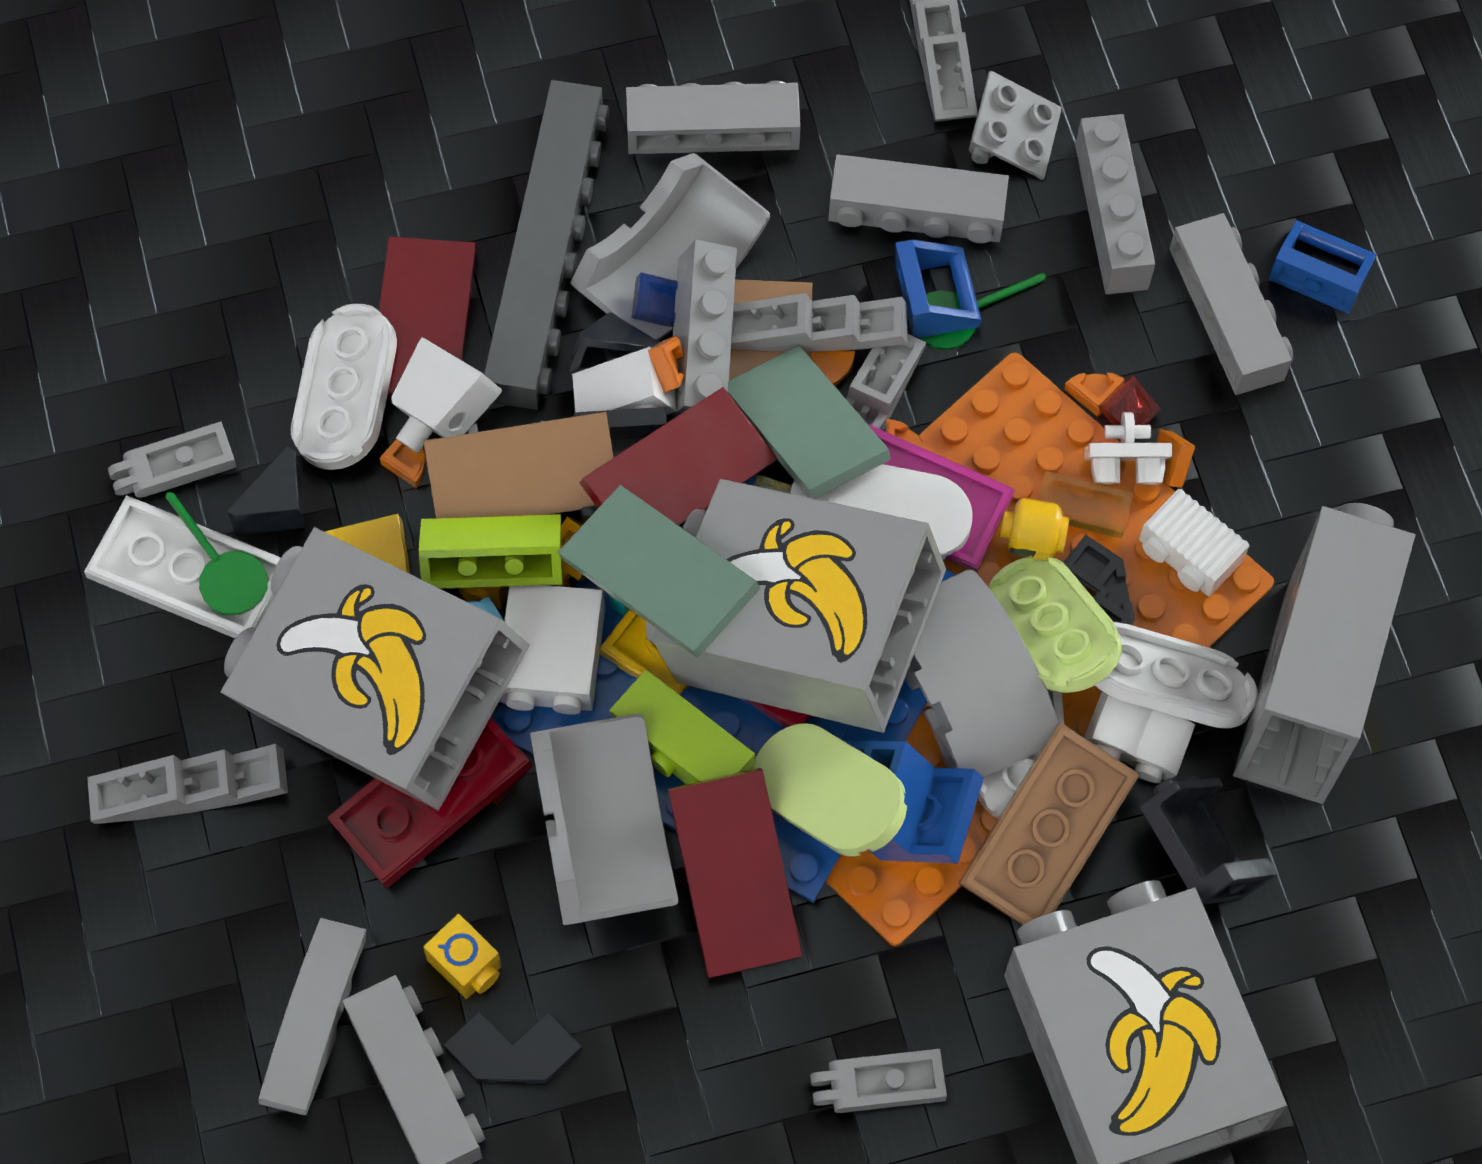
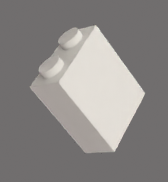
(564, 647)

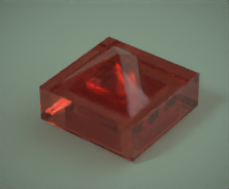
(1132, 398)

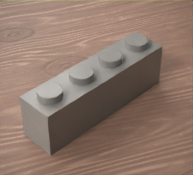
(713, 117)
(918, 198)
(1114, 204)
(1231, 303)
(704, 321)
(411, 1075)

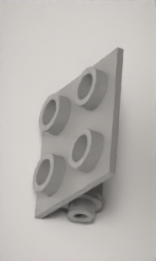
(1014, 126)

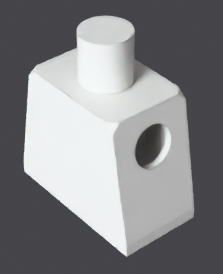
(440, 395)

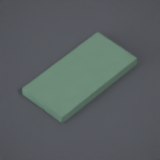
(807, 422)
(659, 571)

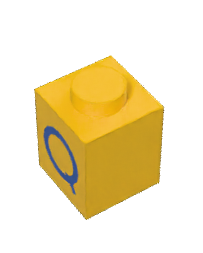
(463, 957)

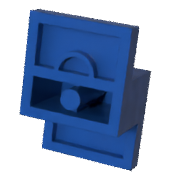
(937, 804)

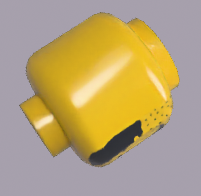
(1035, 529)

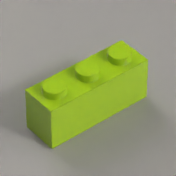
(491, 551)
(680, 735)

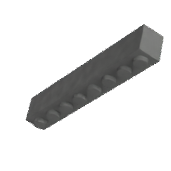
(545, 243)

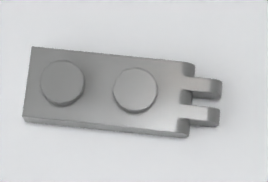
(173, 462)
(882, 1081)

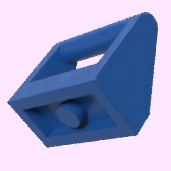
(1316, 277)
(928, 319)

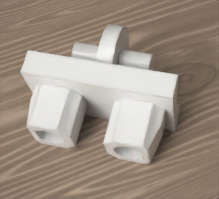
(1149, 457)

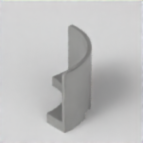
(684, 206)
(979, 680)
(607, 820)

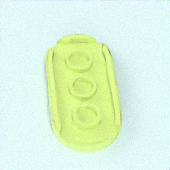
(1059, 623)
(831, 789)

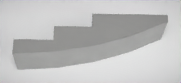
(944, 59)
(819, 324)
(883, 380)
(187, 785)
(312, 1017)

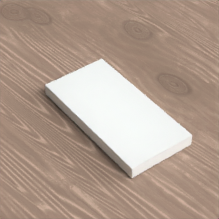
(161, 563)

